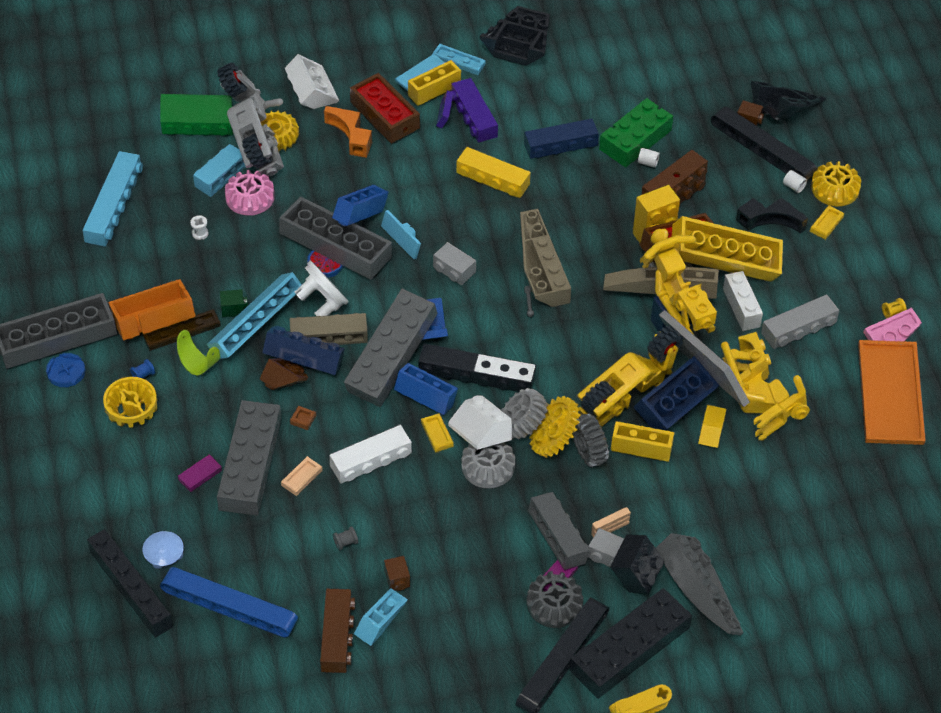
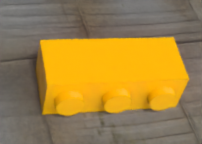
(433, 82)
(642, 441)

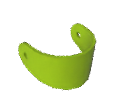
(192, 358)

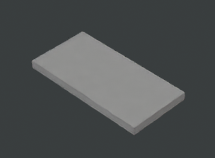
(710, 361)

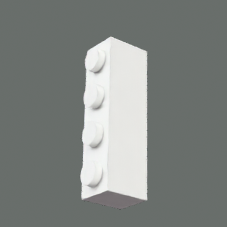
(370, 454)

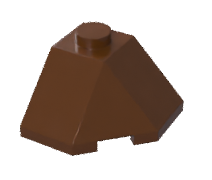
(282, 374)

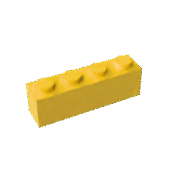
(493, 172)

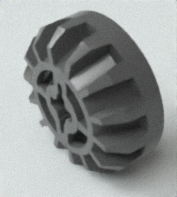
(552, 611)

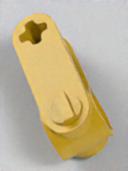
(644, 701)

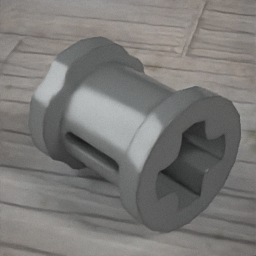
(345, 538)

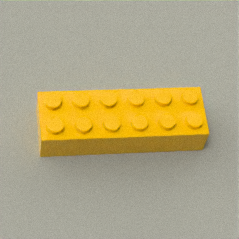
(729, 249)

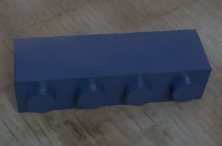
(561, 138)
(303, 350)

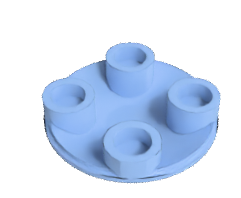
(163, 549)

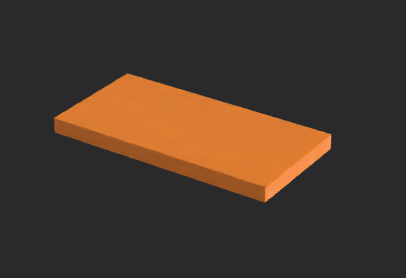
(891, 392)

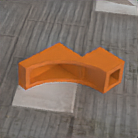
(349, 122)

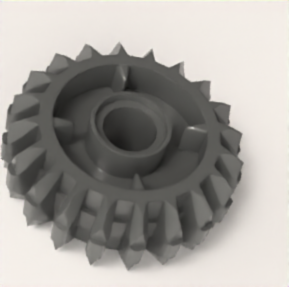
(590, 441)

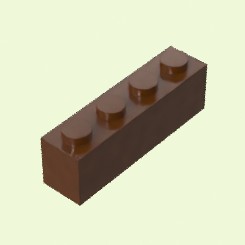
(336, 631)

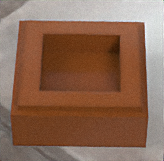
(303, 418)

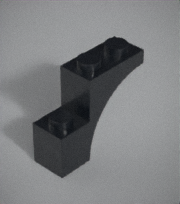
(780, 212)

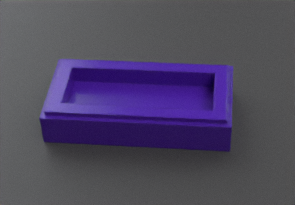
(444, 109)

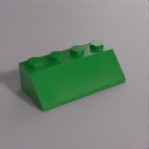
(195, 114)

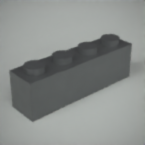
(558, 530)

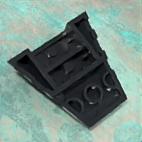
(519, 36)

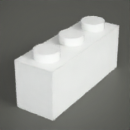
(742, 301)

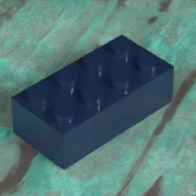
(676, 395)

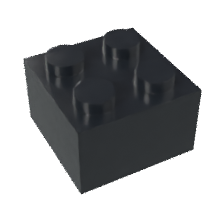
(637, 563)

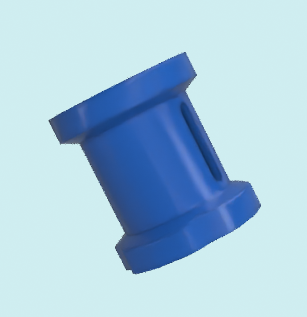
(143, 370)

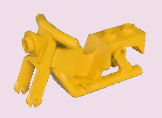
(671, 287)
(764, 397)

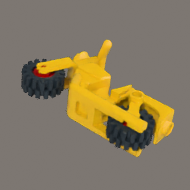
(610, 391)

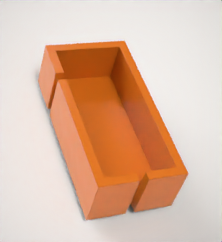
(152, 309)

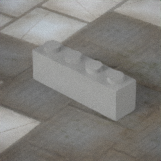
(800, 321)

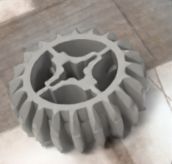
(525, 411)

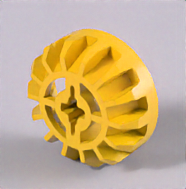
(834, 191)
(128, 393)

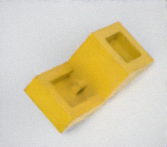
(712, 426)

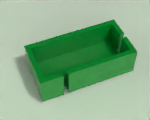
(634, 131)

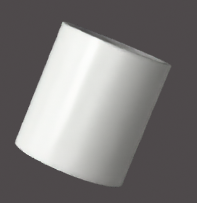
(648, 157)
(795, 181)

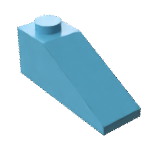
(380, 616)

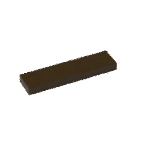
(168, 335)

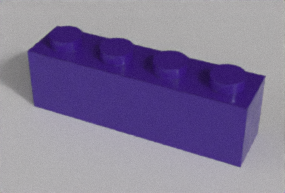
(474, 110)

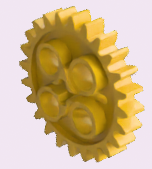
(556, 427)

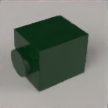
(232, 302)

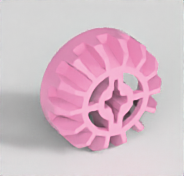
(249, 200)

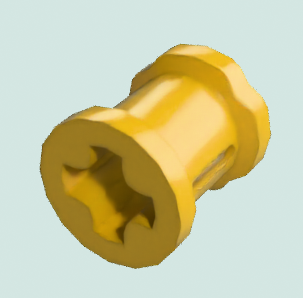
(893, 308)

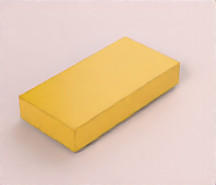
(827, 222)
(437, 432)

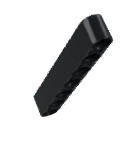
(762, 143)
(558, 660)

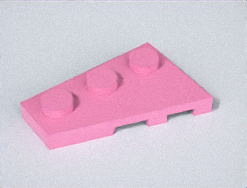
(894, 328)

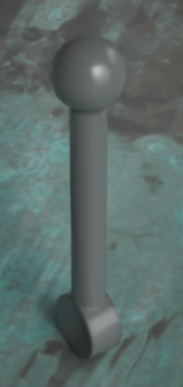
(527, 289)

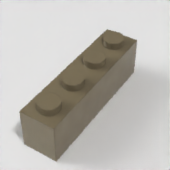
(333, 328)

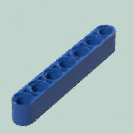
(229, 602)

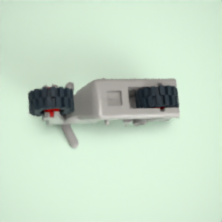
(258, 144)

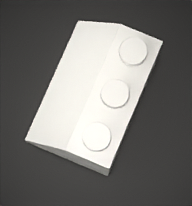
(310, 83)
(481, 423)

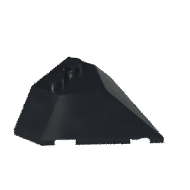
(782, 101)

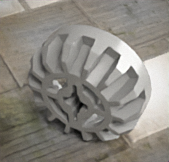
(490, 467)

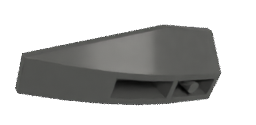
(698, 580)

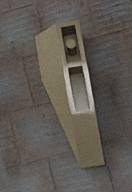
(542, 262)
(643, 280)

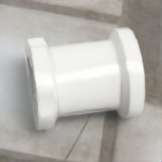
(199, 227)

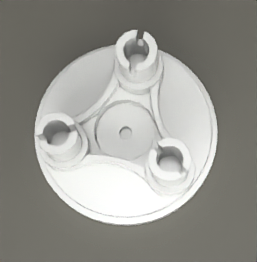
(320, 282)

